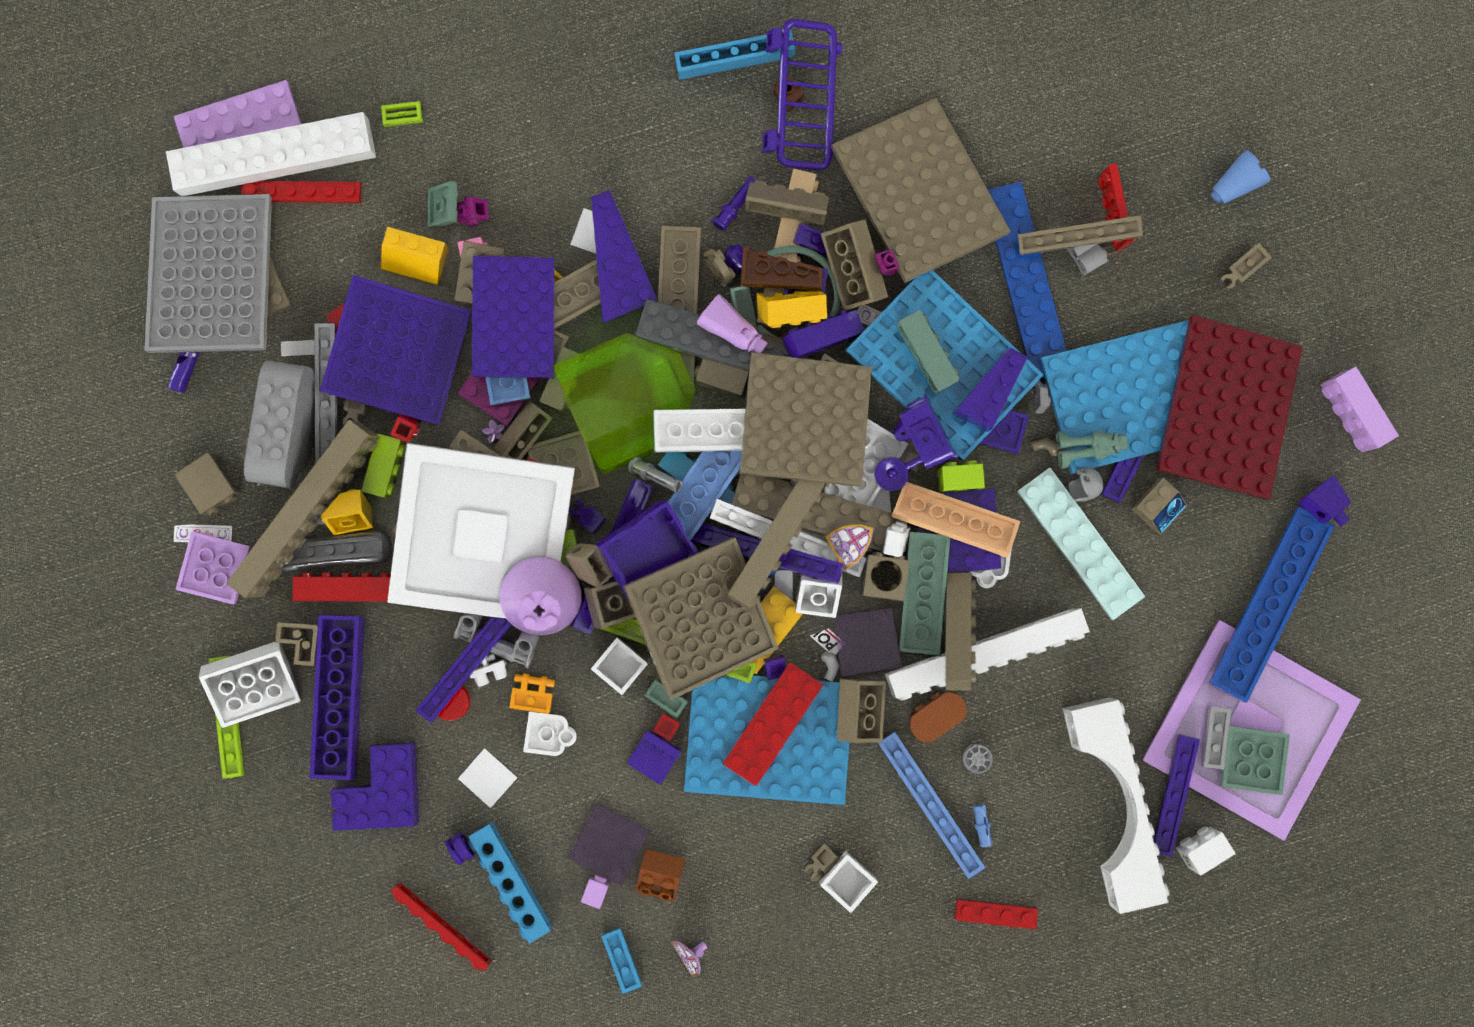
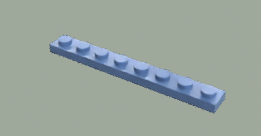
(931, 805)

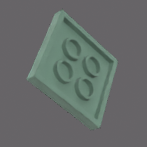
(1255, 760)

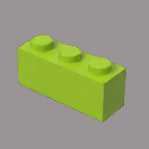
(384, 466)

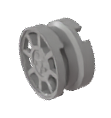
(977, 758)

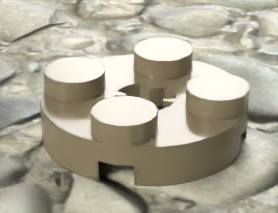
(718, 267)

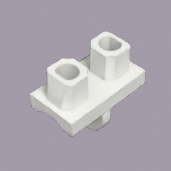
(497, 667)

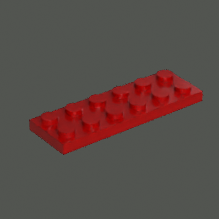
(772, 724)

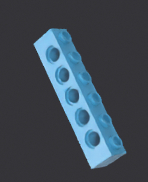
(521, 888)

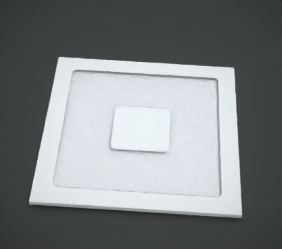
(469, 524)

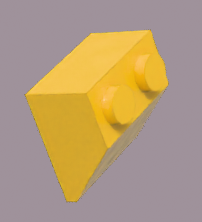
(348, 513)

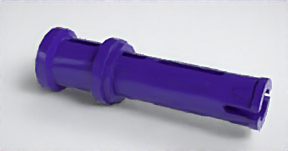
(730, 210)

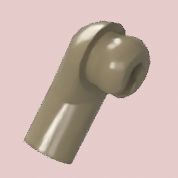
(1047, 444)

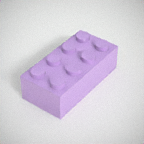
(1358, 410)

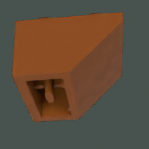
(660, 875)

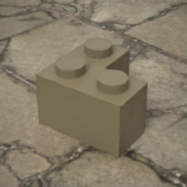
(303, 636)

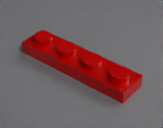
(996, 913)

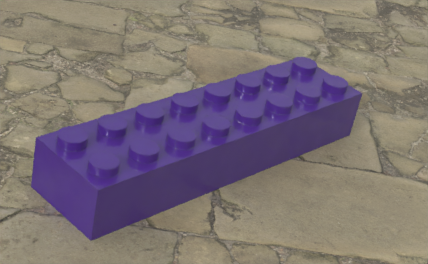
(337, 697)

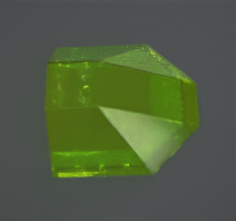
(616, 393)

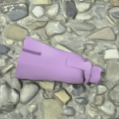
(727, 323)

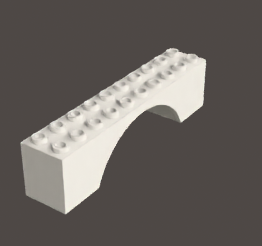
(1133, 871)

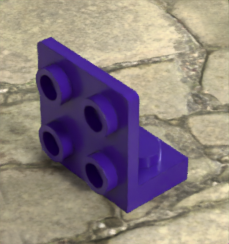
(654, 756)

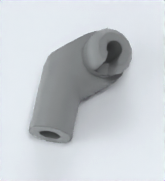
(832, 664)

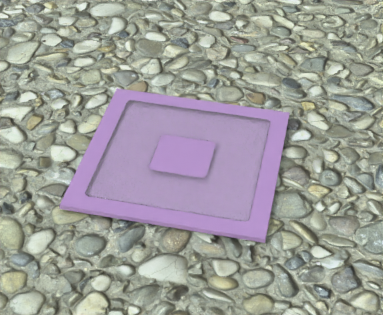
(1283, 701)

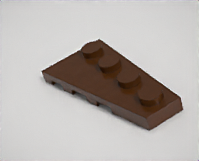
(773, 272)

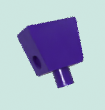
(1327, 502)

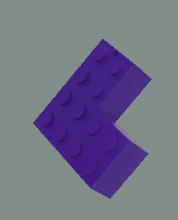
(390, 797)

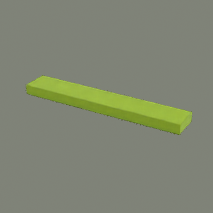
(229, 745)

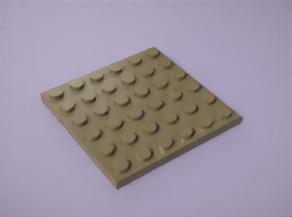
(805, 420)
(693, 624)

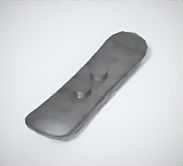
(341, 550)

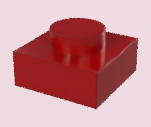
(666, 727)

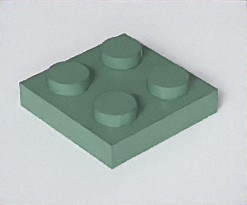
(442, 205)

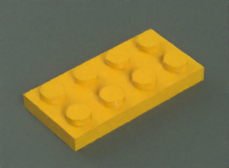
(781, 618)

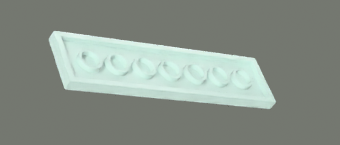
(1081, 544)

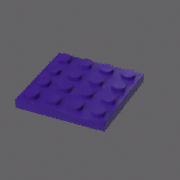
(964, 556)

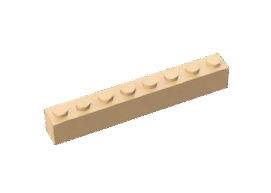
(788, 228)

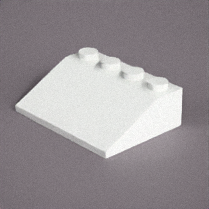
(249, 684)

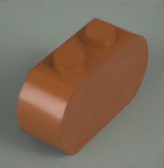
(936, 716)

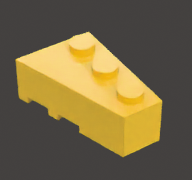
(792, 308)

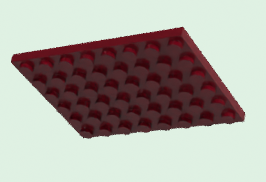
(1229, 408)

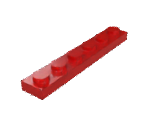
(306, 191)
(437, 923)

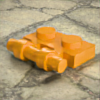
(532, 700)

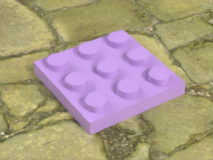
(209, 566)

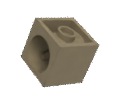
(897, 590)

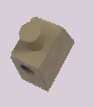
(589, 564)

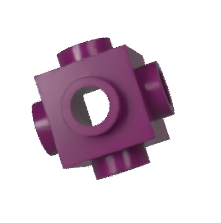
(472, 211)

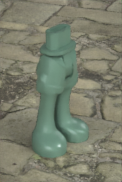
(1101, 444)

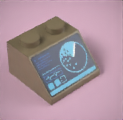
(1160, 505)

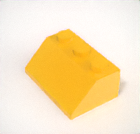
(413, 256)

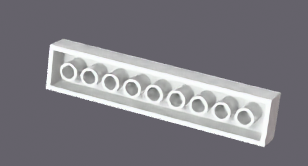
(270, 154)
(992, 651)

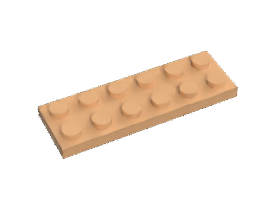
(956, 519)

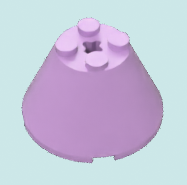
(540, 596)

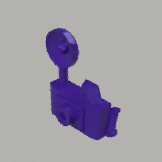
(928, 437)

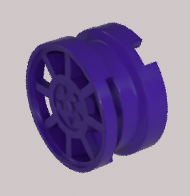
(459, 848)

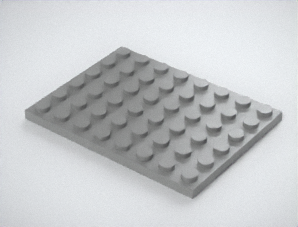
(208, 273)

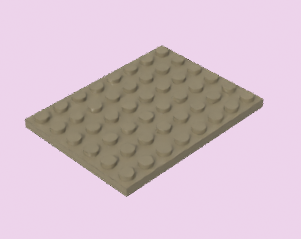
(920, 189)

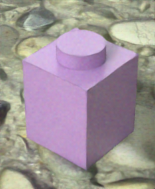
(595, 891)

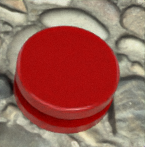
(457, 706)

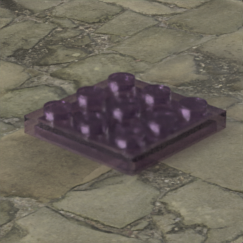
(866, 641)
(609, 844)

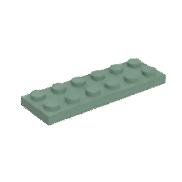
(924, 593)

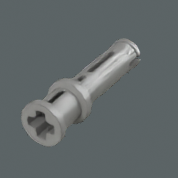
(649, 472)

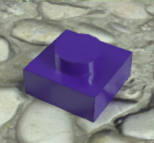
(774, 667)

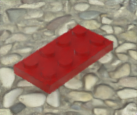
(1114, 200)

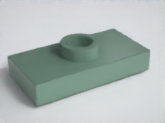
(657, 694)

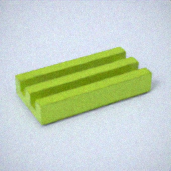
(402, 121)

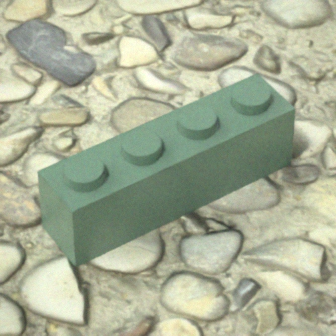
(928, 352)

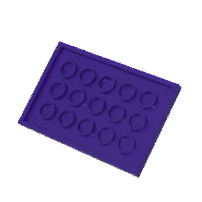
(513, 317)

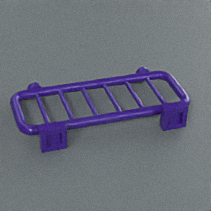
(776, 138)

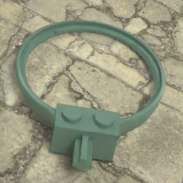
(742, 299)

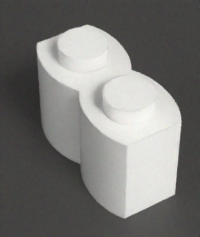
(896, 538)

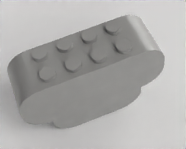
(281, 425)

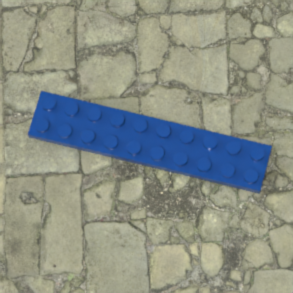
(1026, 279)
(1271, 605)

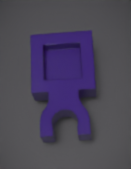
(588, 518)

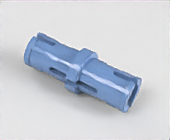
(982, 825)

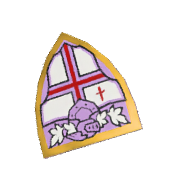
(850, 543)
(690, 957)

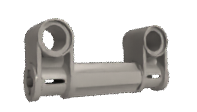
(520, 652)

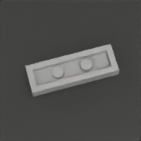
(1216, 737)

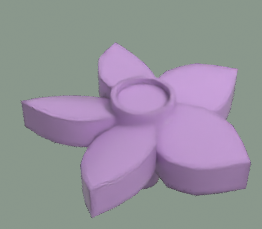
(494, 431)

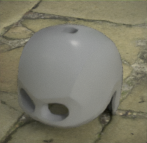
(1087, 486)

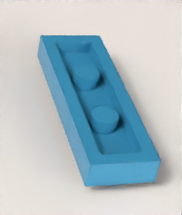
(621, 960)

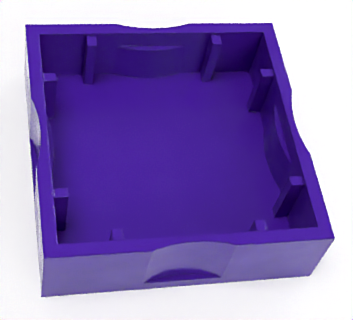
(646, 544)

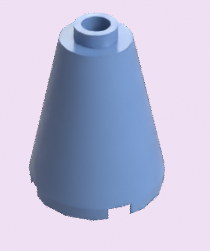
(1240, 179)

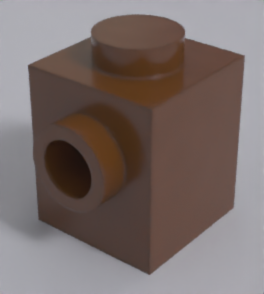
(794, 93)

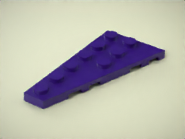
(620, 272)

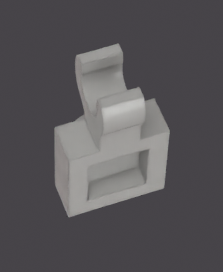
(1041, 397)

